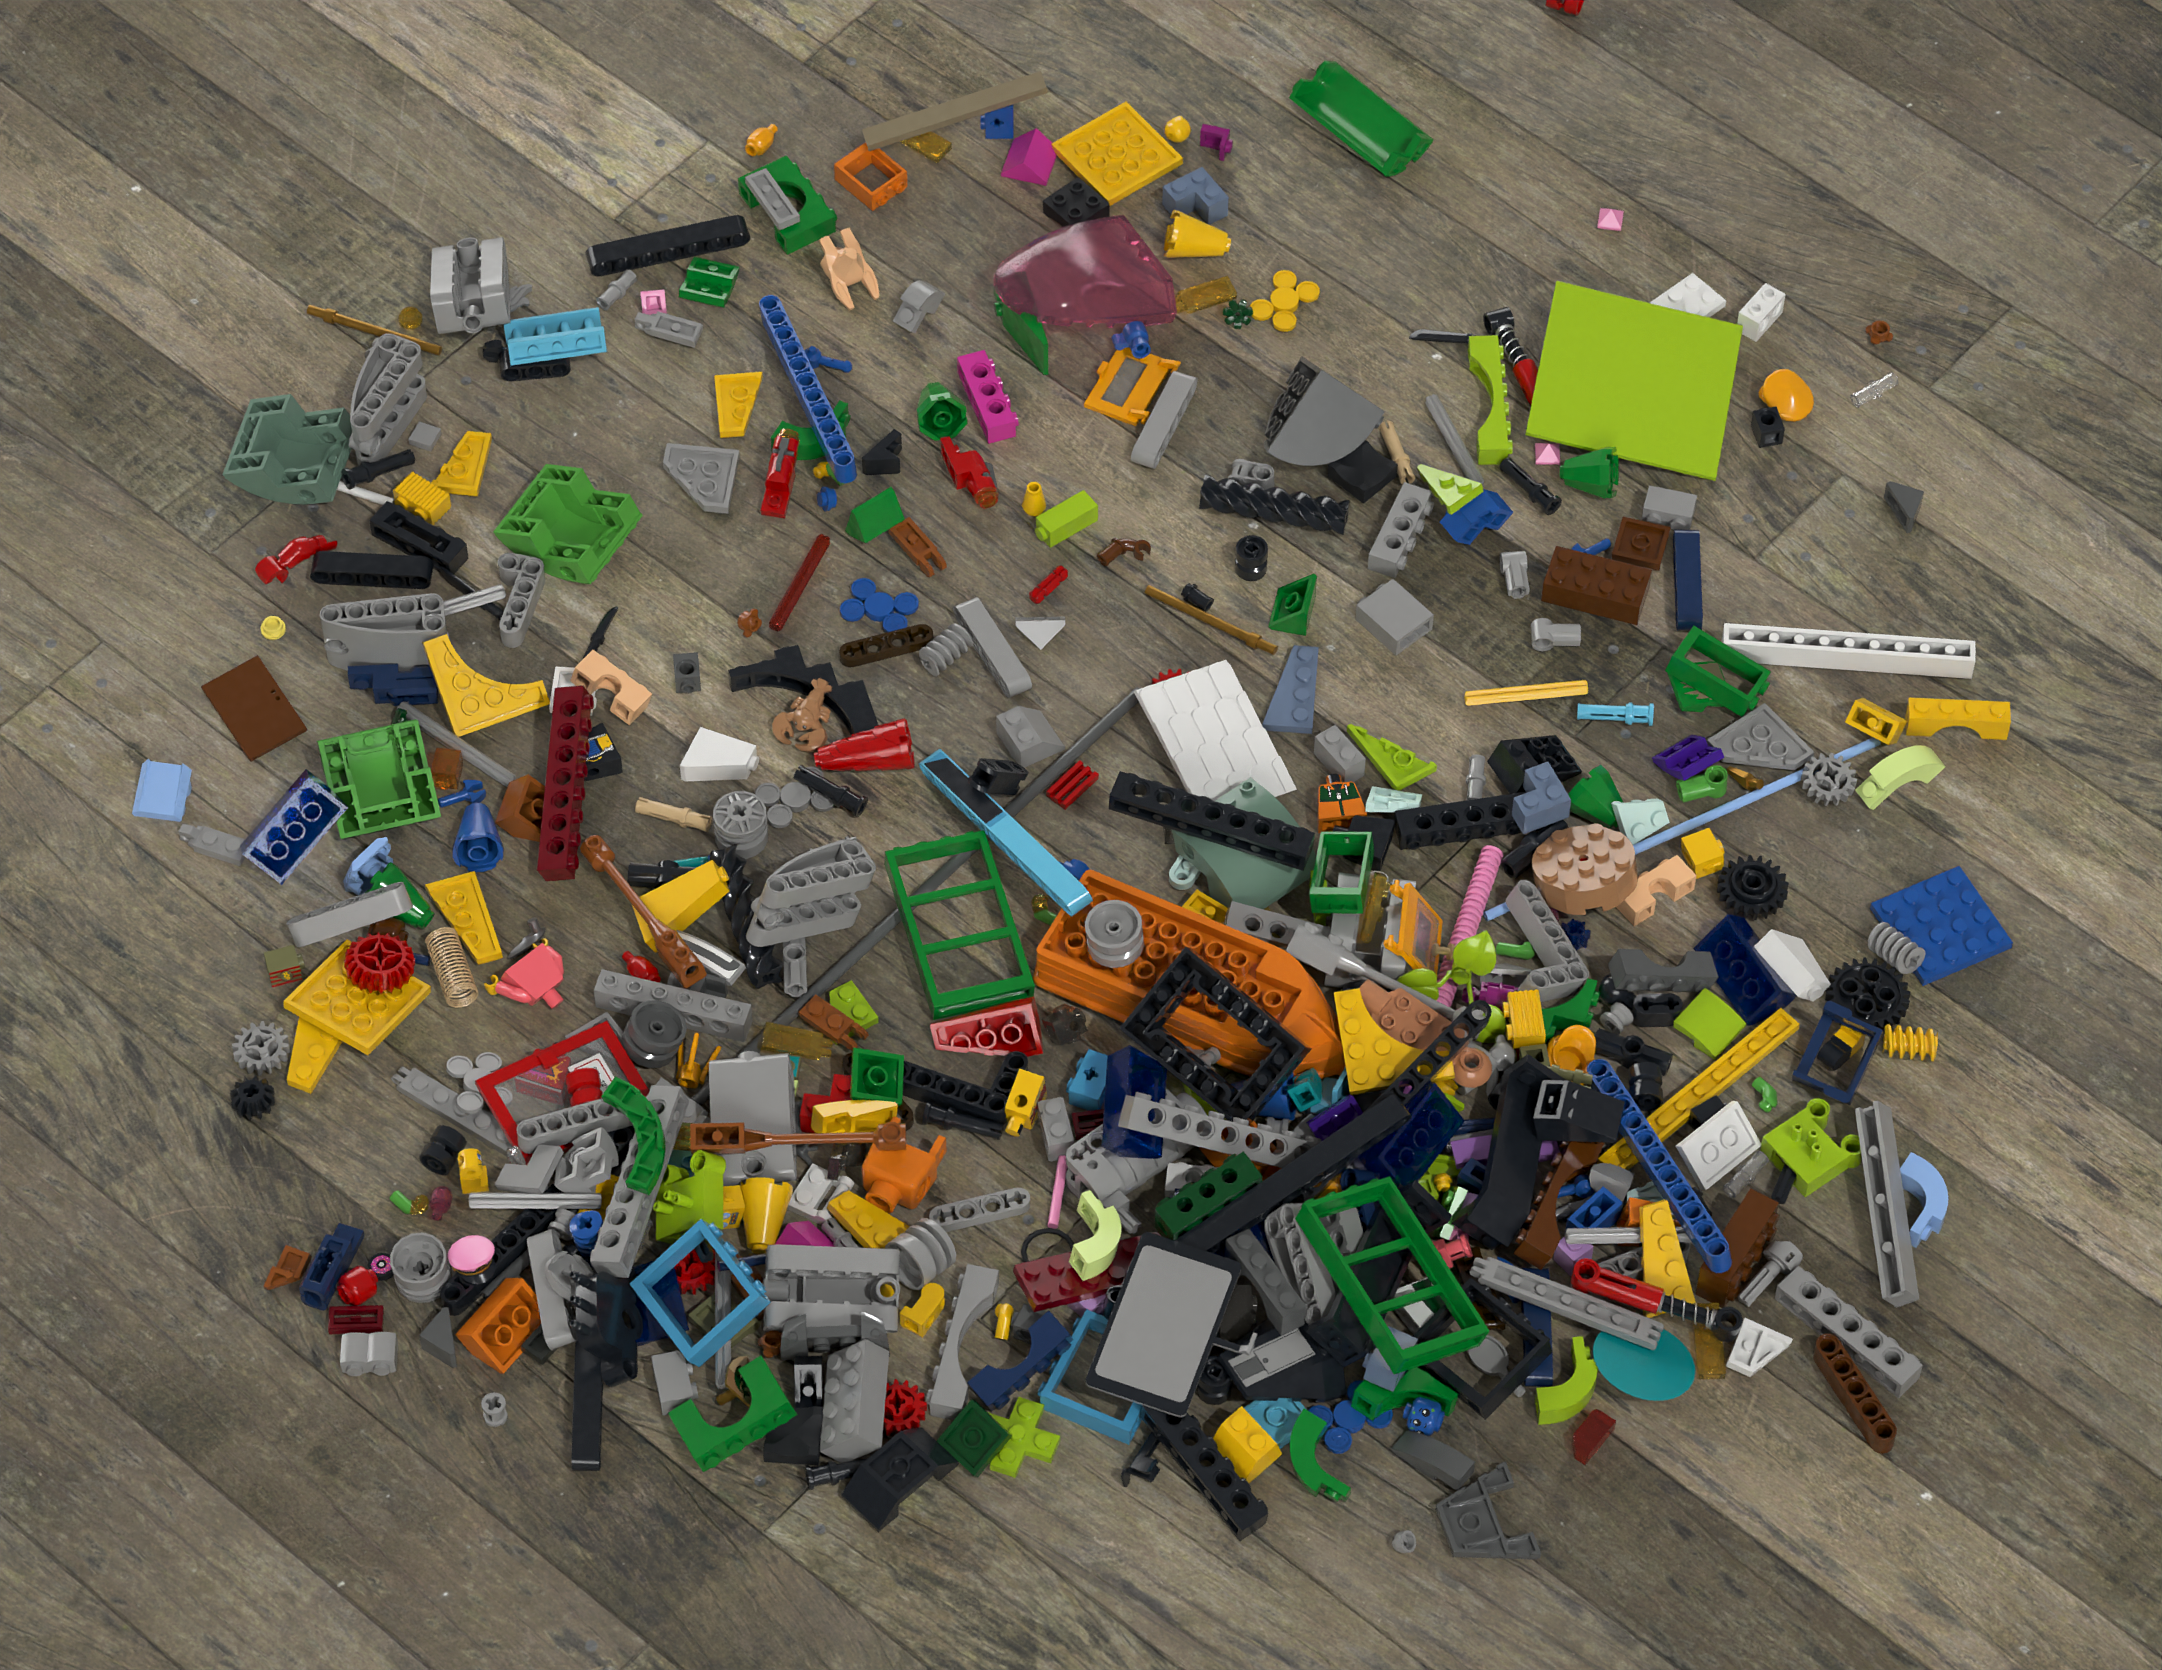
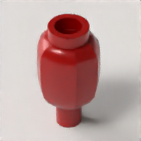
(641, 967)

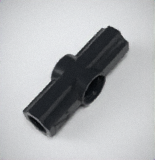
(1521, 858)
(655, 875)
(1619, 1047)

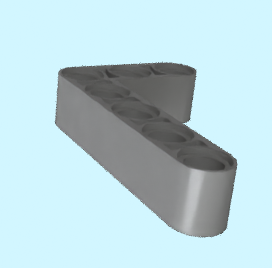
(1563, 968)

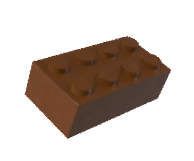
(1596, 585)
(1746, 1235)

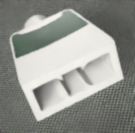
(1418, 1313)

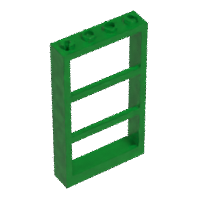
(973, 997)
(1413, 1236)

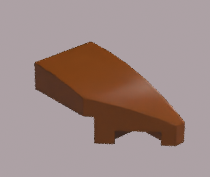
(288, 1269)

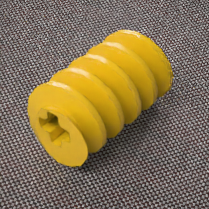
(1910, 1042)

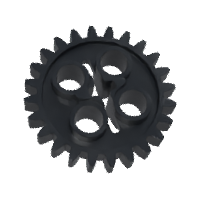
(1869, 994)

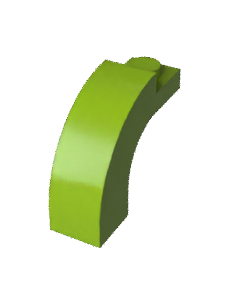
(1568, 1399)

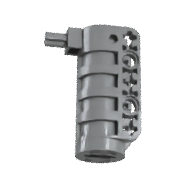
(1114, 1176)

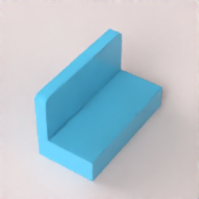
(1333, 1092)

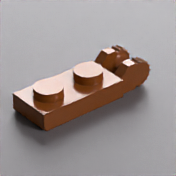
(917, 546)
(832, 1022)

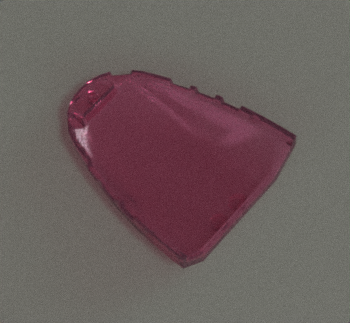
(1088, 276)

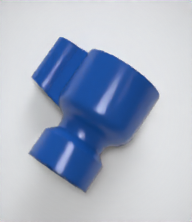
(1135, 337)

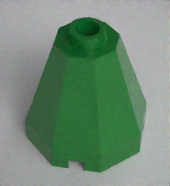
(940, 412)
(1593, 472)
(1593, 798)

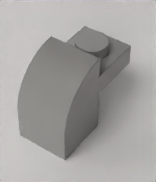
(917, 301)

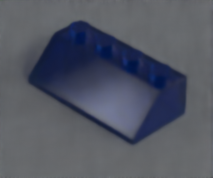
(293, 827)
(1743, 972)
(1126, 1074)
(1416, 1145)

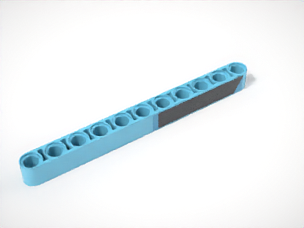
(1006, 833)

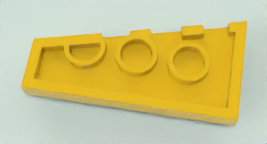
(466, 912)
(1662, 1254)

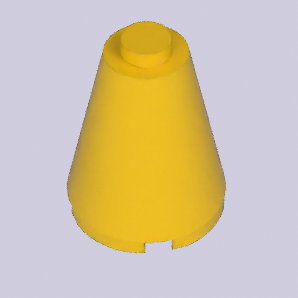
(1194, 238)
(764, 1211)

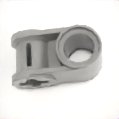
(1253, 473)

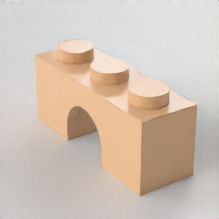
(598, 673)
(1669, 877)

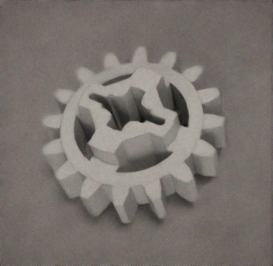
(1829, 778)
(261, 1048)

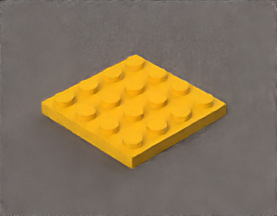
(1117, 153)
(347, 1012)

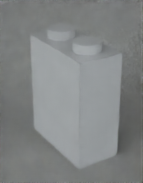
(1394, 616)

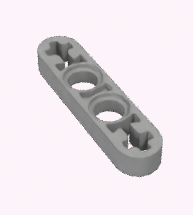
(978, 1205)

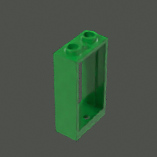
(1712, 685)
(1341, 899)

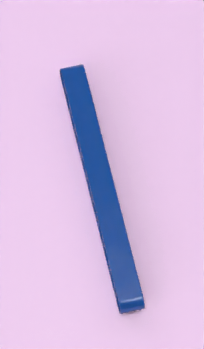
(808, 389)
(1664, 1171)

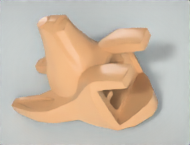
(847, 267)

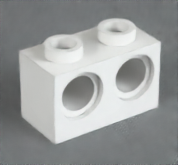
(1761, 311)

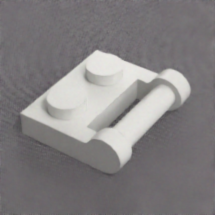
(813, 1190)

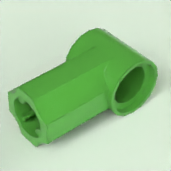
(1703, 785)

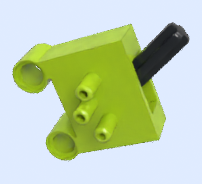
(1807, 1153)
(688, 1199)

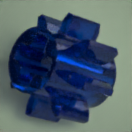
(1576, 933)

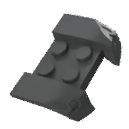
(799, 1338)

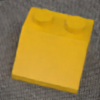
(1246, 1445)

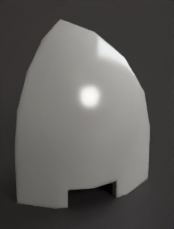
(1612, 1178)

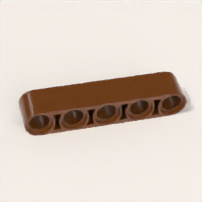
(1855, 1405)

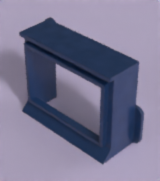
(1843, 1016)

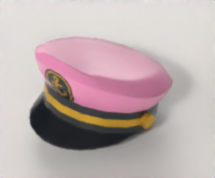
(473, 1258)

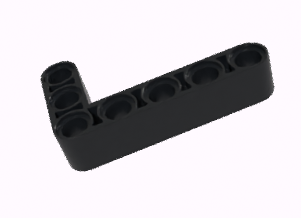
(964, 1091)

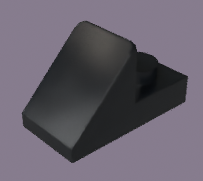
(883, 457)

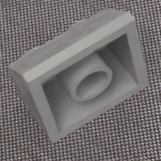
(1027, 735)

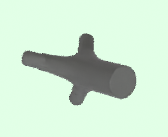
(803, 1149)

